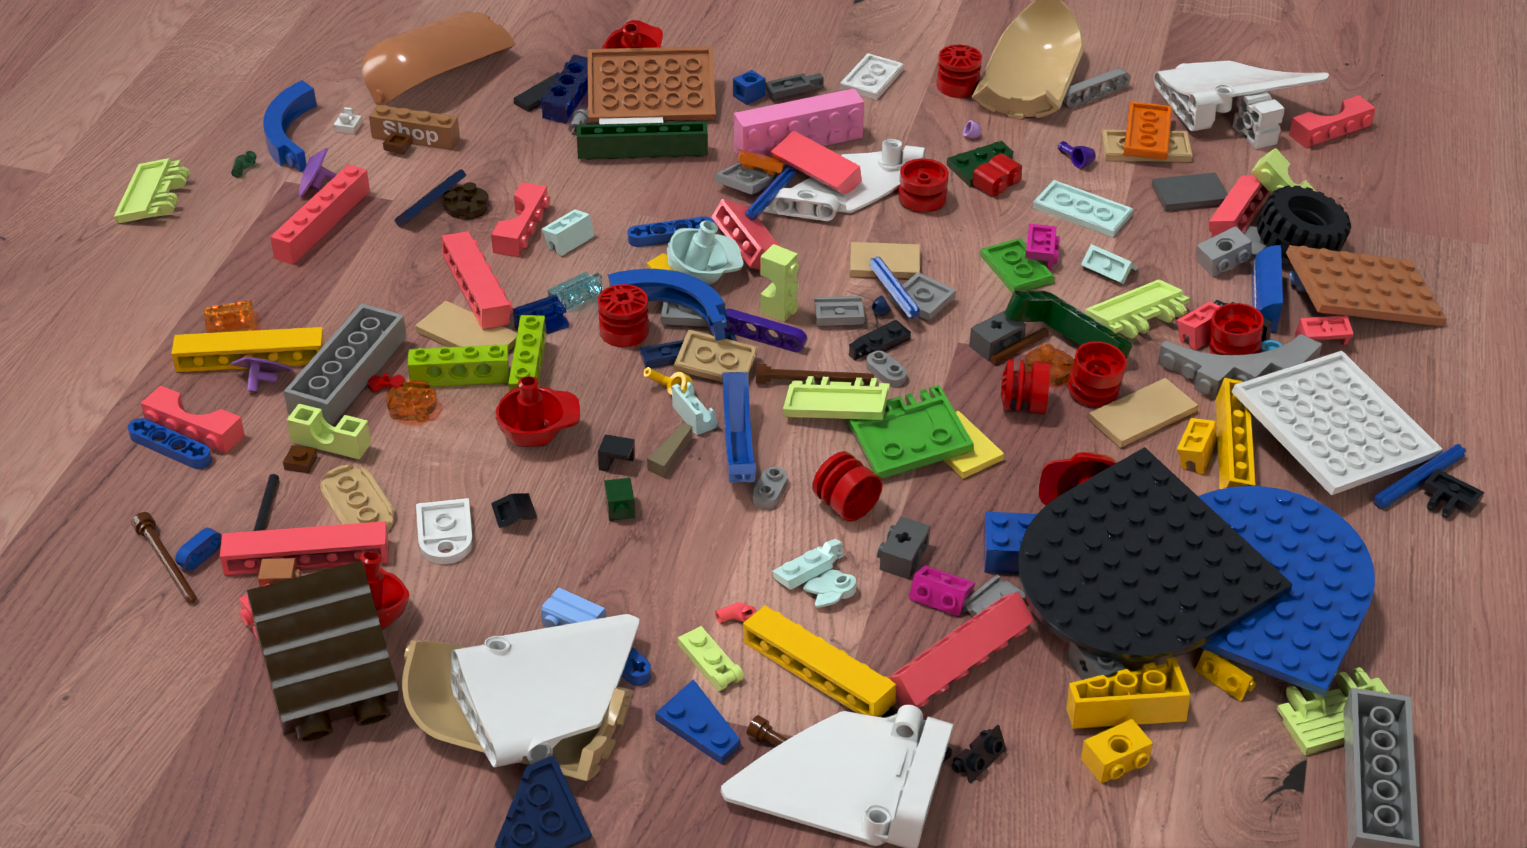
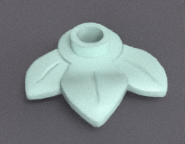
(831, 587)

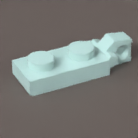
(809, 564)

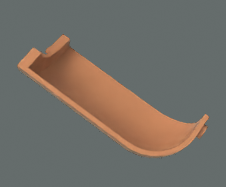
(430, 50)

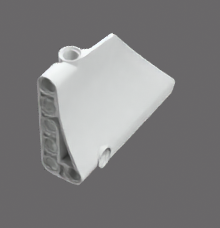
(1208, 87)
(851, 776)

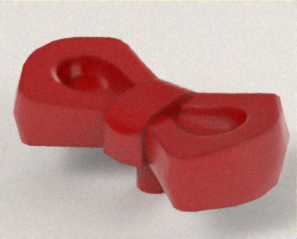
(377, 383)

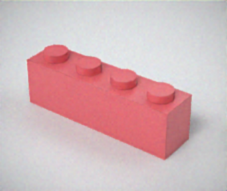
(1239, 206)

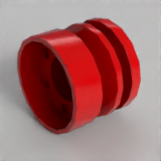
(958, 70)
(623, 315)
(1236, 330)
(1096, 374)
(1026, 386)
(847, 486)

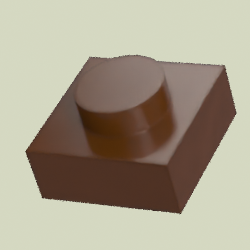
(397, 143)
(300, 459)

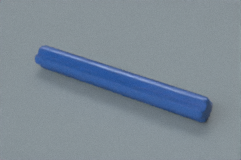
(770, 193)
(1419, 476)

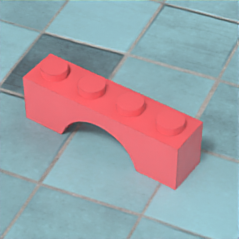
(1313, 129)
(513, 235)
(216, 430)

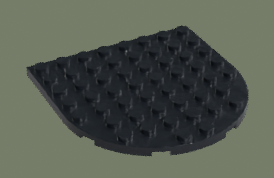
(1140, 565)

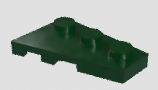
(965, 163)

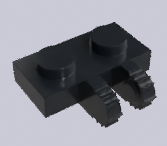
(1453, 491)

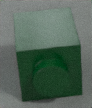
(619, 499)

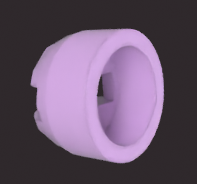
(972, 130)

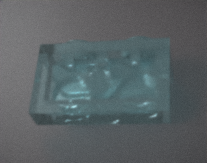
(577, 289)

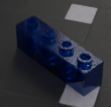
(566, 91)

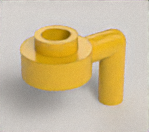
(677, 378)

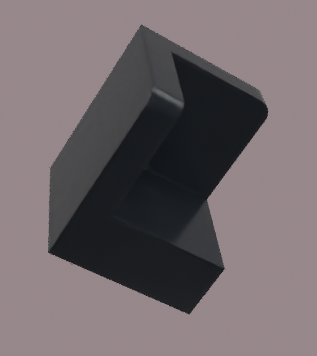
(615, 447)
(513, 509)

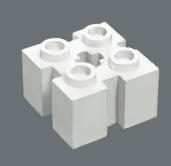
(1258, 119)

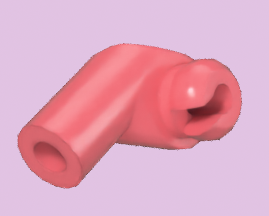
(737, 611)

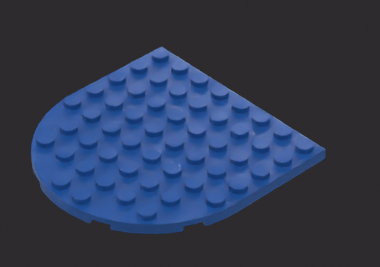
(1331, 576)

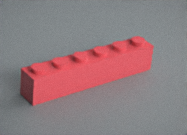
(320, 214)
(476, 280)
(309, 546)
(960, 650)

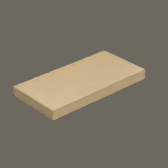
(1114, 141)
(460, 328)
(1143, 412)

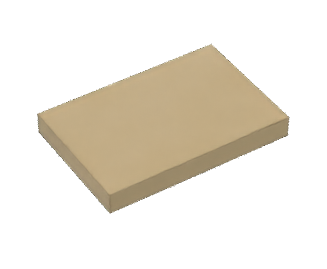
(900, 258)
(709, 358)

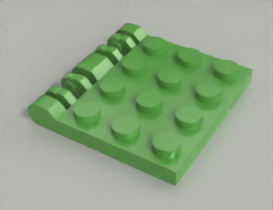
(912, 434)

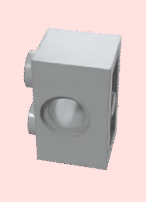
(1224, 251)

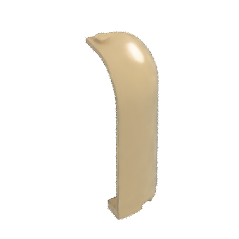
(1032, 62)
(436, 711)

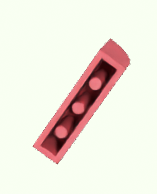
(818, 162)
(748, 234)

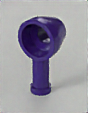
(1080, 155)

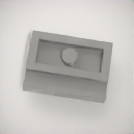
(839, 310)
(989, 594)

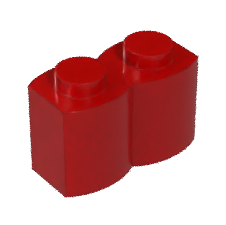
(997, 175)

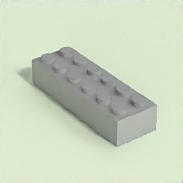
(347, 362)
(1380, 771)

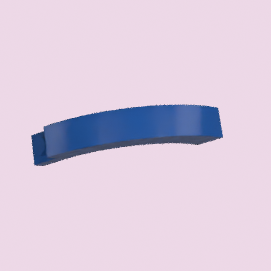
(279, 116)
(679, 289)
(737, 427)

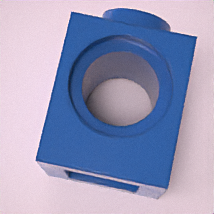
(749, 87)

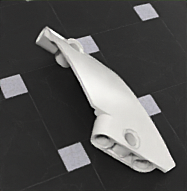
(879, 178)

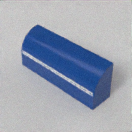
(1267, 284)

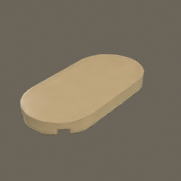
(356, 496)

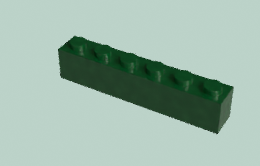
(642, 140)

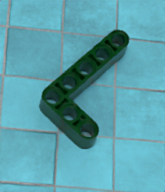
(1063, 317)

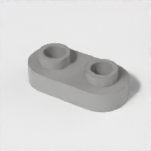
(886, 368)
(770, 488)

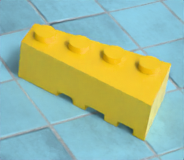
(1143, 695)

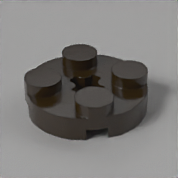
(457, 201)

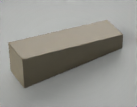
(669, 451)

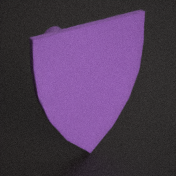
(315, 173)
(256, 374)

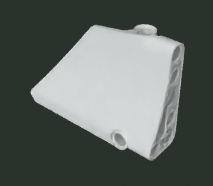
(540, 685)

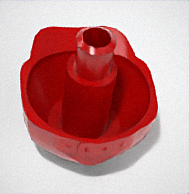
(635, 35)
(536, 414)
(1066, 474)
(386, 589)

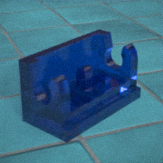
(549, 307)

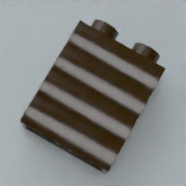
(324, 650)

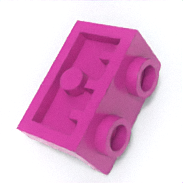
(1041, 244)
(940, 590)

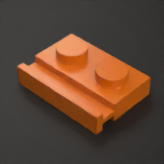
(768, 164)

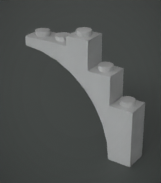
(1210, 369)

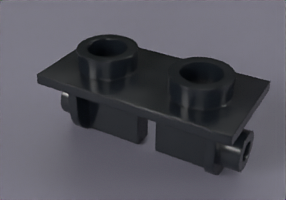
(982, 753)

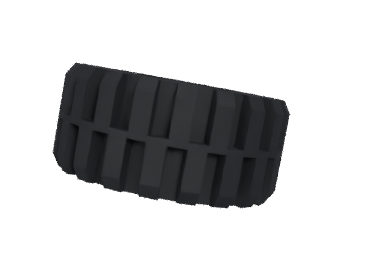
(1303, 219)

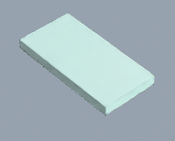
(1083, 208)

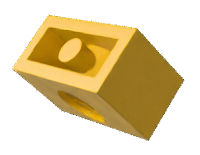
(1116, 751)

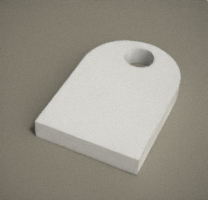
(443, 527)

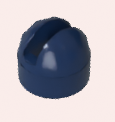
(880, 306)

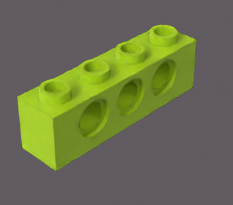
(528, 349)
(460, 365)

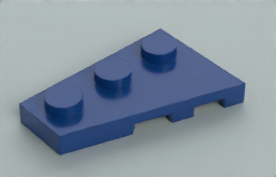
(699, 723)

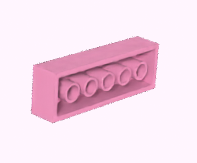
(821, 118)

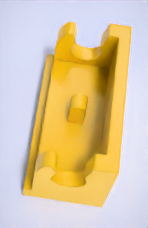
(1198, 444)

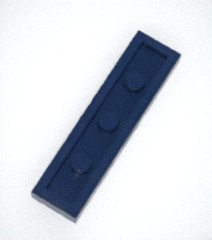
(430, 197)
(667, 353)

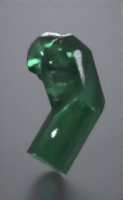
(243, 162)

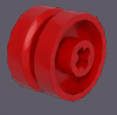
(923, 185)

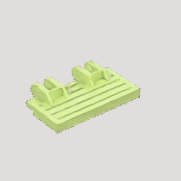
(149, 190)
(1130, 310)
(836, 399)
(1320, 719)

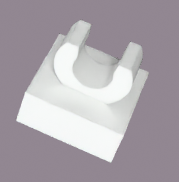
(348, 122)

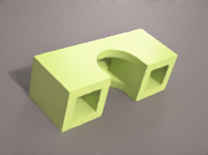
(1273, 172)
(780, 297)
(310, 429)

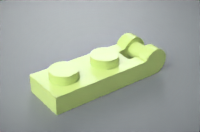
(710, 658)

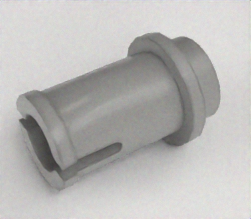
(580, 117)

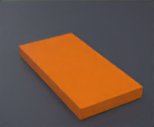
(1148, 130)

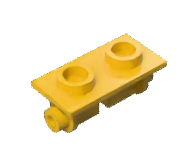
(1225, 675)

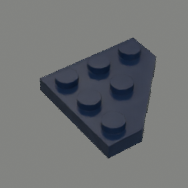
(543, 811)

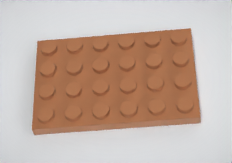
(651, 83)
(1365, 286)

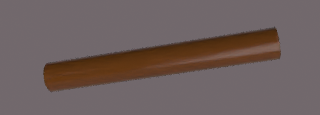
(1019, 345)

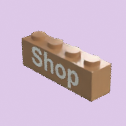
(424, 127)

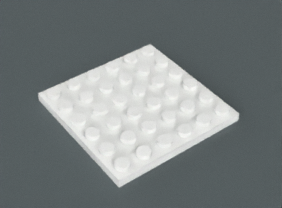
(1336, 422)

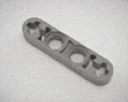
(1115, 80)

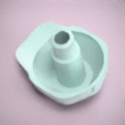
(703, 253)

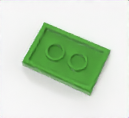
(1014, 269)

